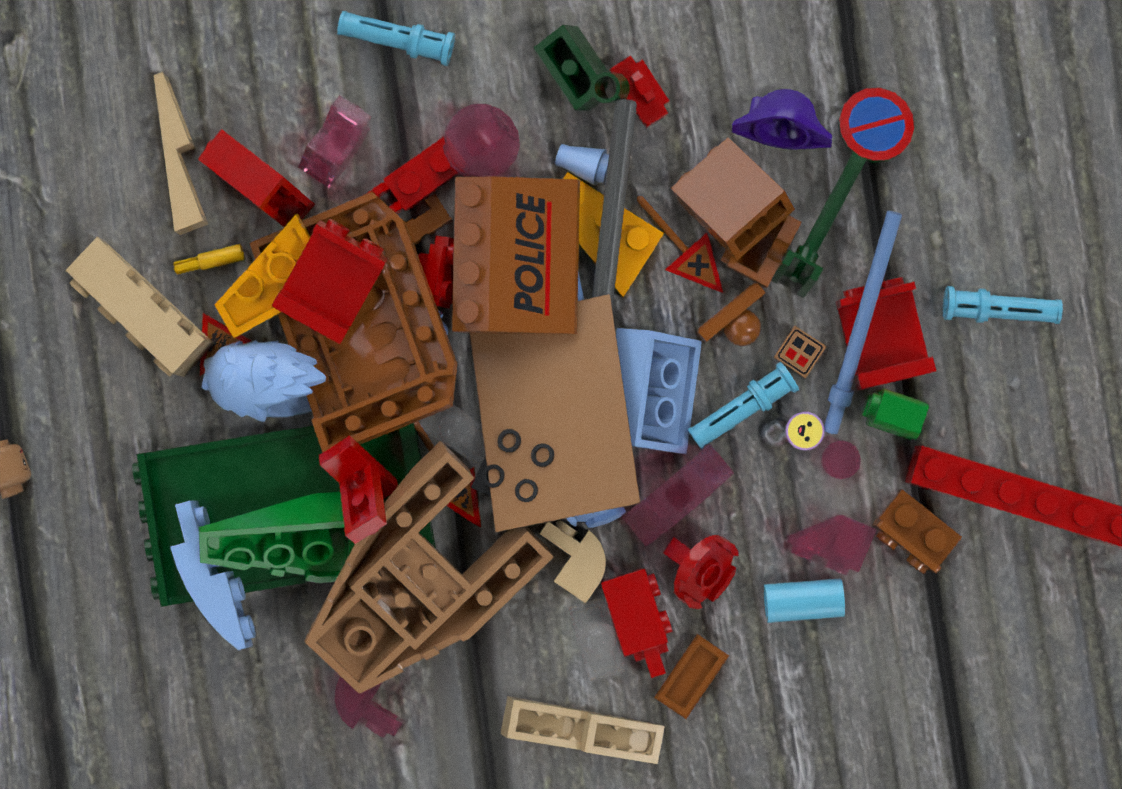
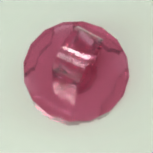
(481, 141)

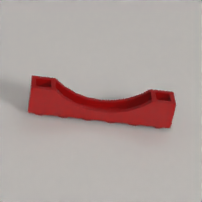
(1016, 495)

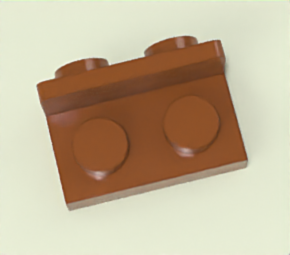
(916, 532)

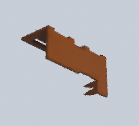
(430, 221)

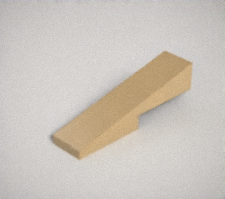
(176, 139)
(582, 730)

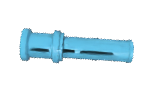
(413, 40)
(981, 309)
(758, 396)

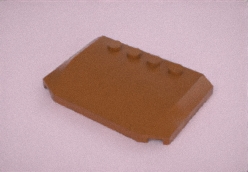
(396, 352)

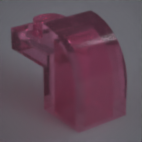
(335, 142)
(353, 706)

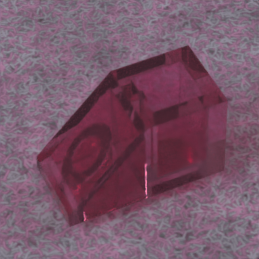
(835, 539)

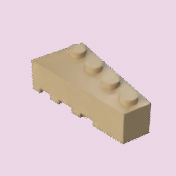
(139, 308)

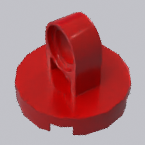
(703, 570)

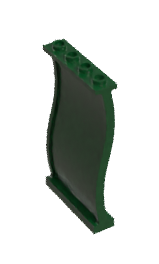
(240, 478)

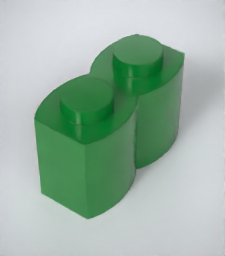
(895, 413)

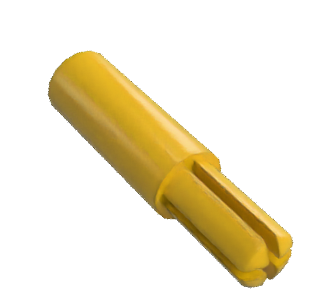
(210, 259)

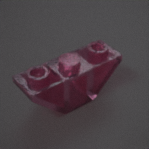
(678, 495)

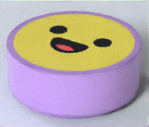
(804, 431)

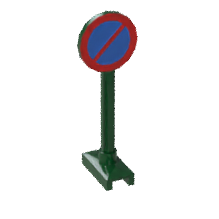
(874, 129)

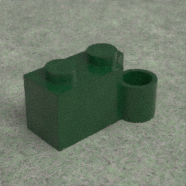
(579, 69)

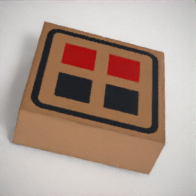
(799, 352)

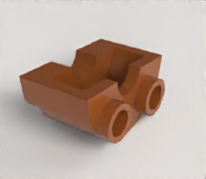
(765, 257)

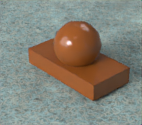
(739, 324)

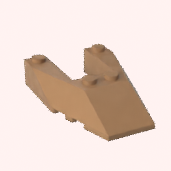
(402, 596)

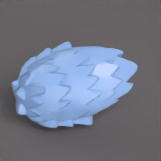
(261, 379)

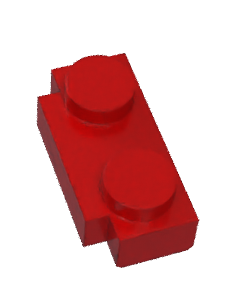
(643, 90)
(439, 270)

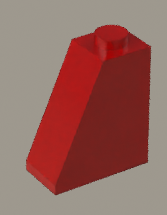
(255, 179)

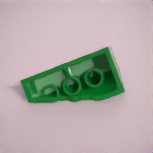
(289, 537)

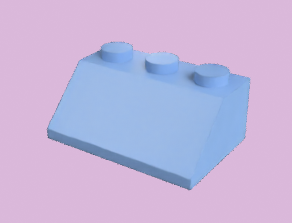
(658, 387)

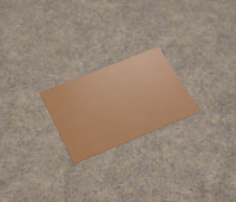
(560, 395)

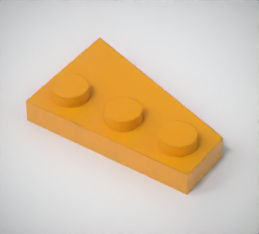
(636, 241)
(252, 294)

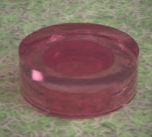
(840, 460)

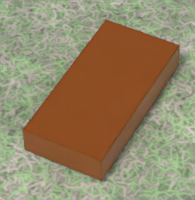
(691, 676)

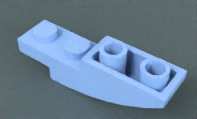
(213, 593)

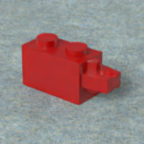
(637, 618)

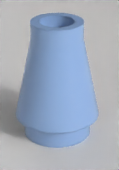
(584, 162)

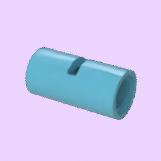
(804, 600)

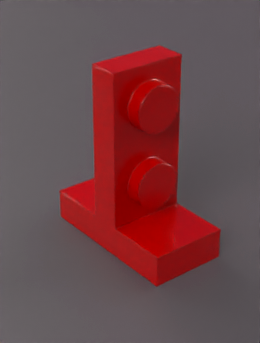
(362, 487)

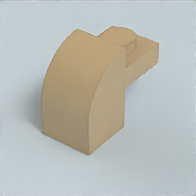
(585, 565)

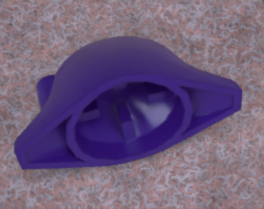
(783, 121)

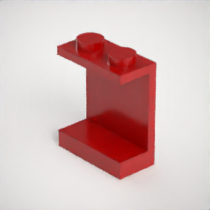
(330, 280)
(894, 338)

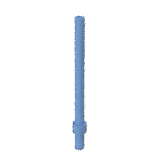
(841, 393)

